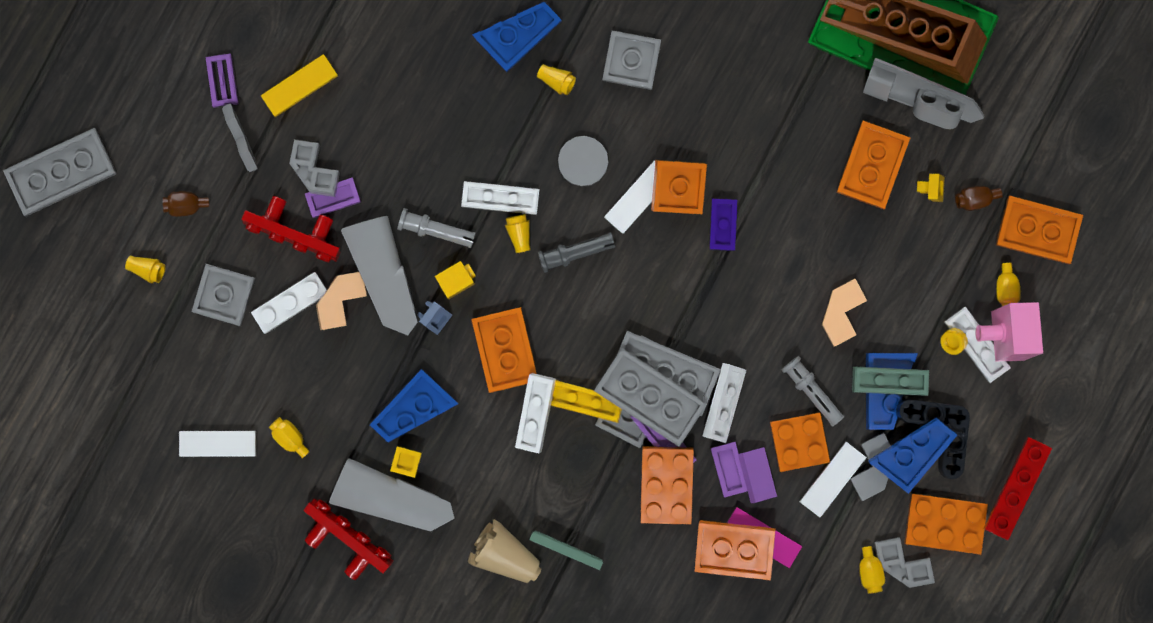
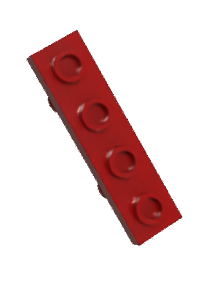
(279, 233)
(1017, 488)
(357, 541)

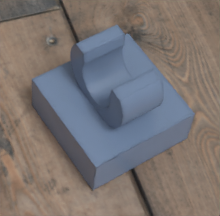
(435, 317)

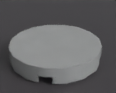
(583, 161)

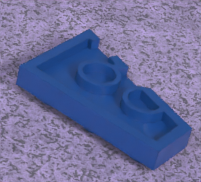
(516, 36)
(413, 406)
(882, 407)
(914, 454)

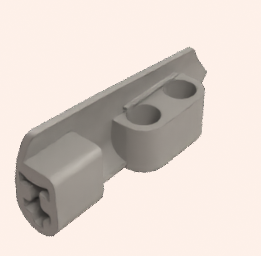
(929, 99)
(382, 273)
(389, 498)

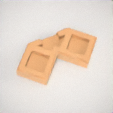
(330, 305)
(835, 320)

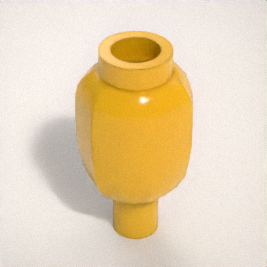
(1008, 286)
(288, 436)
(871, 571)

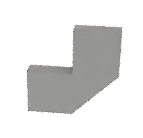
(241, 140)
(304, 162)
(871, 480)
(910, 573)

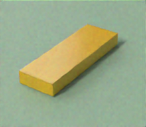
(299, 85)
(584, 402)

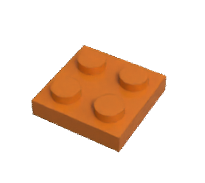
(678, 187)
(799, 442)

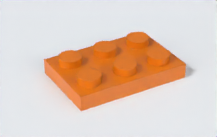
(873, 165)
(1039, 230)
(504, 349)
(666, 485)
(946, 524)
(735, 550)

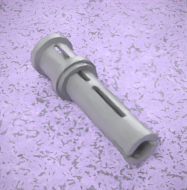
(423, 225)
(833, 414)

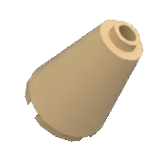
(504, 554)

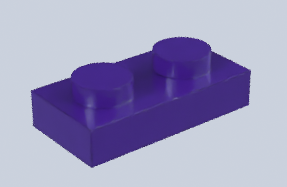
(723, 224)

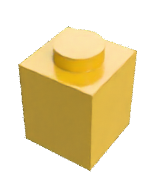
(456, 279)

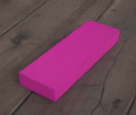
(784, 548)

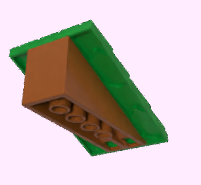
(922, 36)

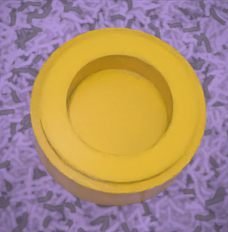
(954, 341)

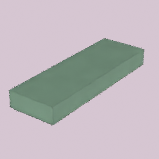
(890, 381)
(566, 549)

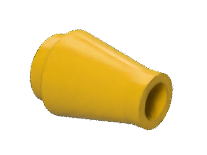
(557, 79)
(519, 232)
(146, 268)

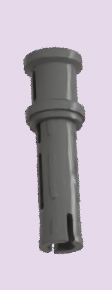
(563, 255)

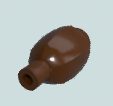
(976, 197)
(183, 203)

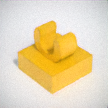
(933, 188)
(406, 462)

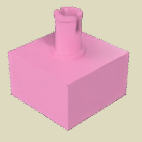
(1014, 332)

